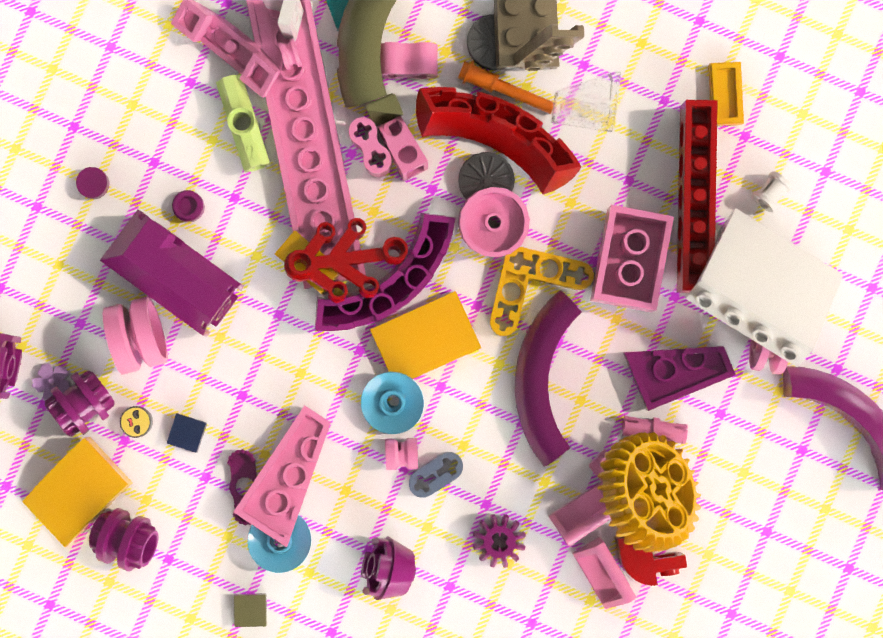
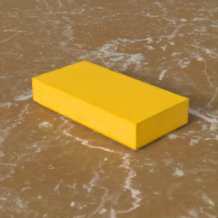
(726, 87)

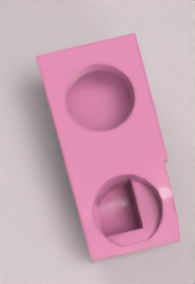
(403, 148)

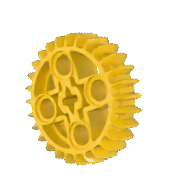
(649, 492)

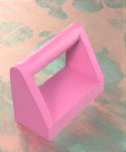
(580, 515)
(604, 574)

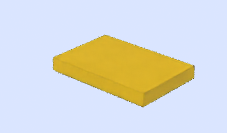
(426, 337)

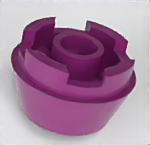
(388, 569)

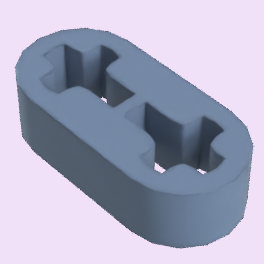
(431, 468)

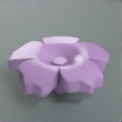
(50, 380)

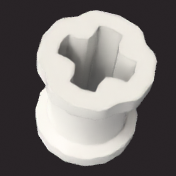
(772, 191)

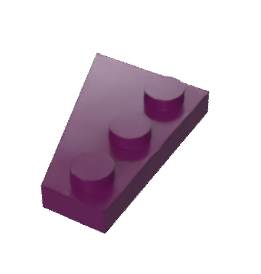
(674, 373)

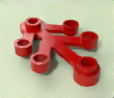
(341, 260)

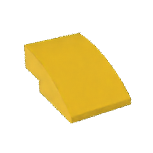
(77, 491)

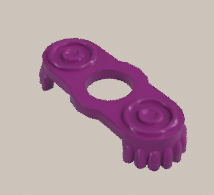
(241, 465)

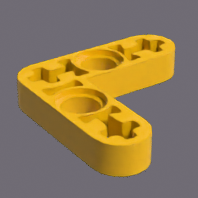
(521, 278)

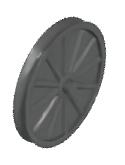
(482, 42)
(483, 172)

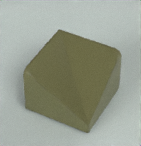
(384, 109)

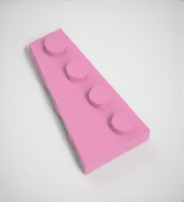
(281, 485)

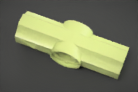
(238, 105)

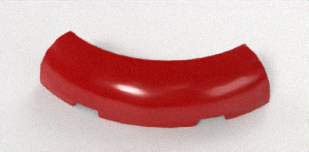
(501, 127)

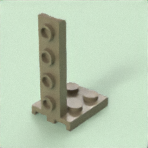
(530, 35)

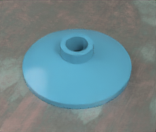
(387, 417)
(280, 559)

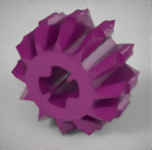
(510, 540)

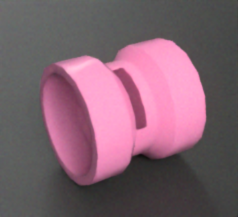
(401, 454)

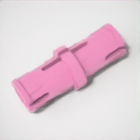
(673, 431)

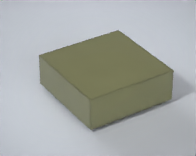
(250, 610)

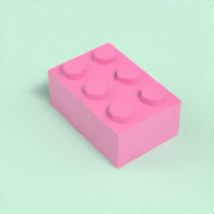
(632, 258)

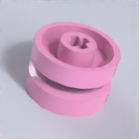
(497, 240)
(135, 335)

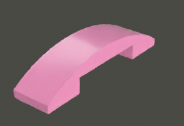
(228, 43)

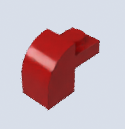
(643, 565)

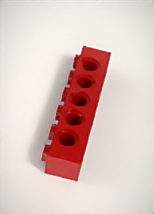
(696, 190)

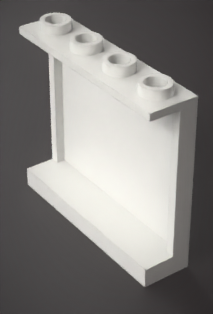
(766, 288)

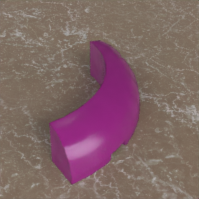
(396, 287)
(533, 377)
(844, 399)

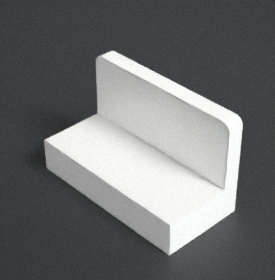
(289, 17)

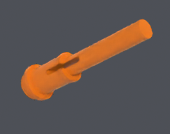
(489, 81)

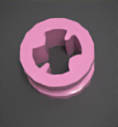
(290, 54)

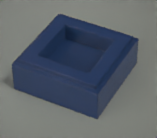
(187, 433)

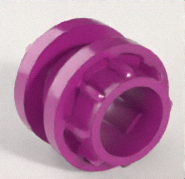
(79, 403)
(120, 538)

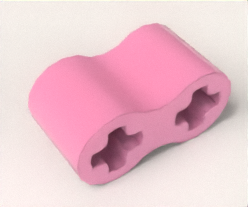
(409, 60)
(370, 146)

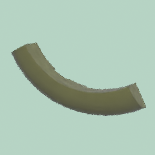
(360, 50)

